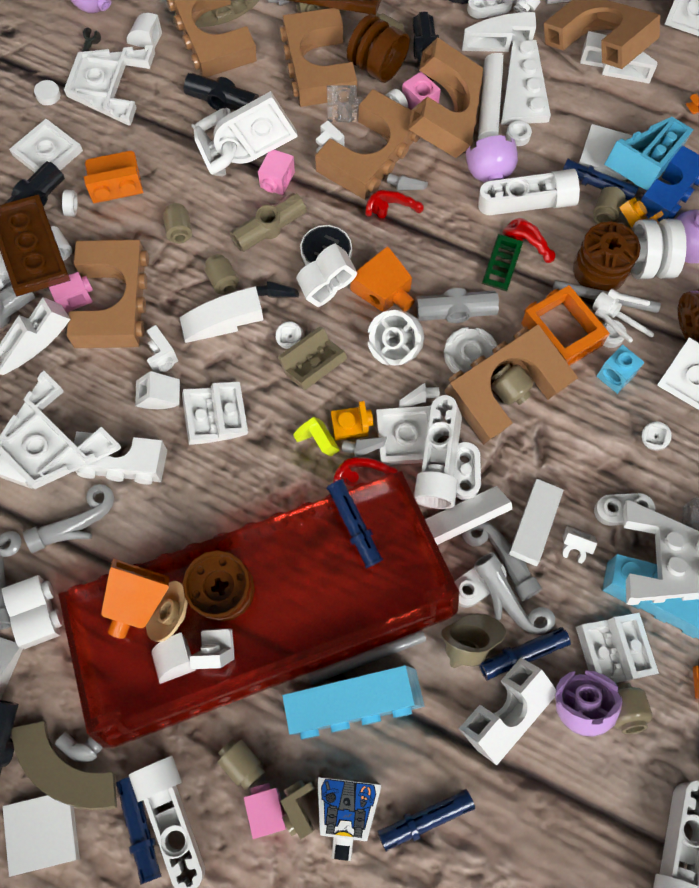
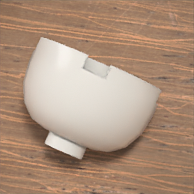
(395, 337)

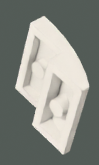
(214, 413)
(617, 648)

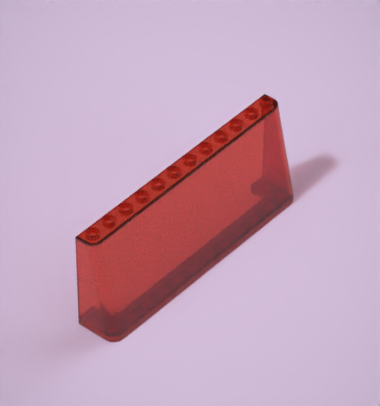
(307, 611)

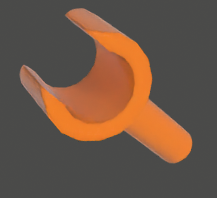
(694, 105)

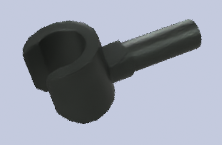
(89, 41)

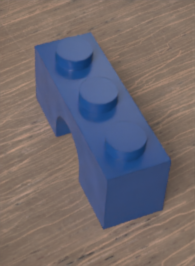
(682, 175)

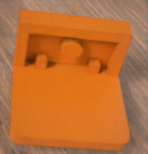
(113, 177)

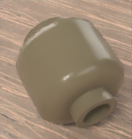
(512, 384)
(635, 710)

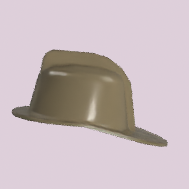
(472, 639)

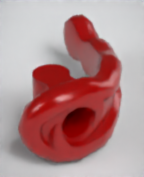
(379, 202)
(522, 229)
(352, 477)

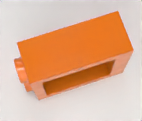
(596, 331)

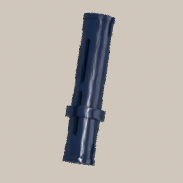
(599, 179)
(359, 533)
(528, 651)
(425, 820)
(140, 837)

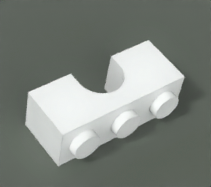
(142, 463)
(527, 696)

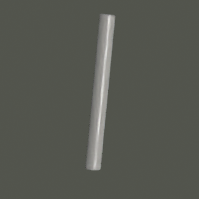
(592, 293)
(366, 657)

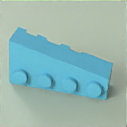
(673, 611)
(353, 700)

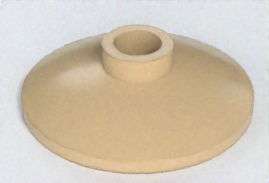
(168, 613)

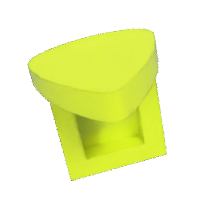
(317, 429)

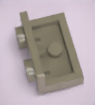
(311, 358)
(296, 818)

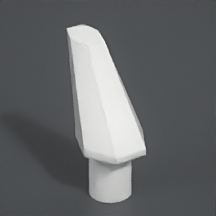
(419, 396)

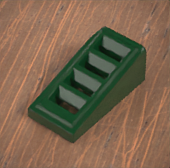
(507, 244)

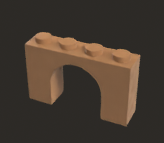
(631, 28)
(303, 33)
(212, 51)
(463, 81)
(364, 172)
(121, 323)
(473, 389)

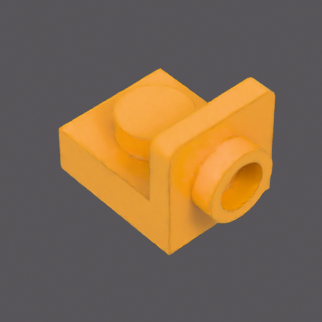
(635, 210)
(351, 422)

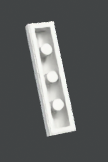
(491, 96)

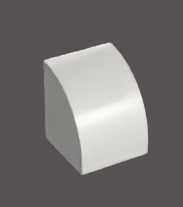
(145, 31)
(157, 391)
(172, 658)

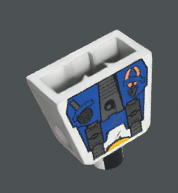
(346, 813)

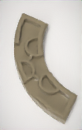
(225, 14)
(56, 777)

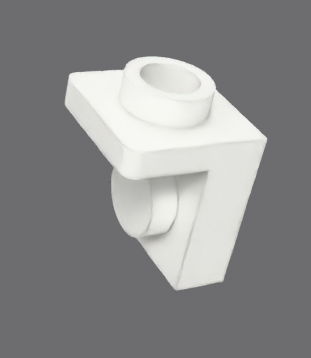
(164, 355)
(215, 651)

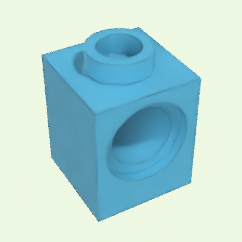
(620, 369)

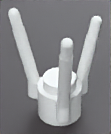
(608, 305)

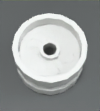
(661, 248)

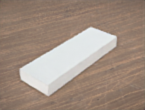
(468, 514)
(536, 522)

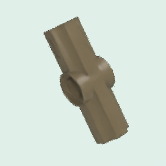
(277, 217)

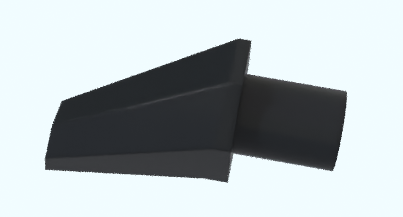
(277, 290)

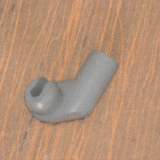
(78, 751)

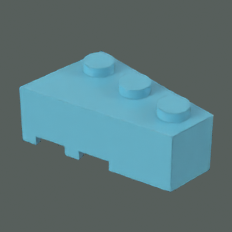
(648, 153)

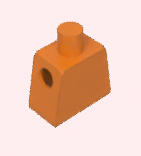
(384, 282)
(131, 596)

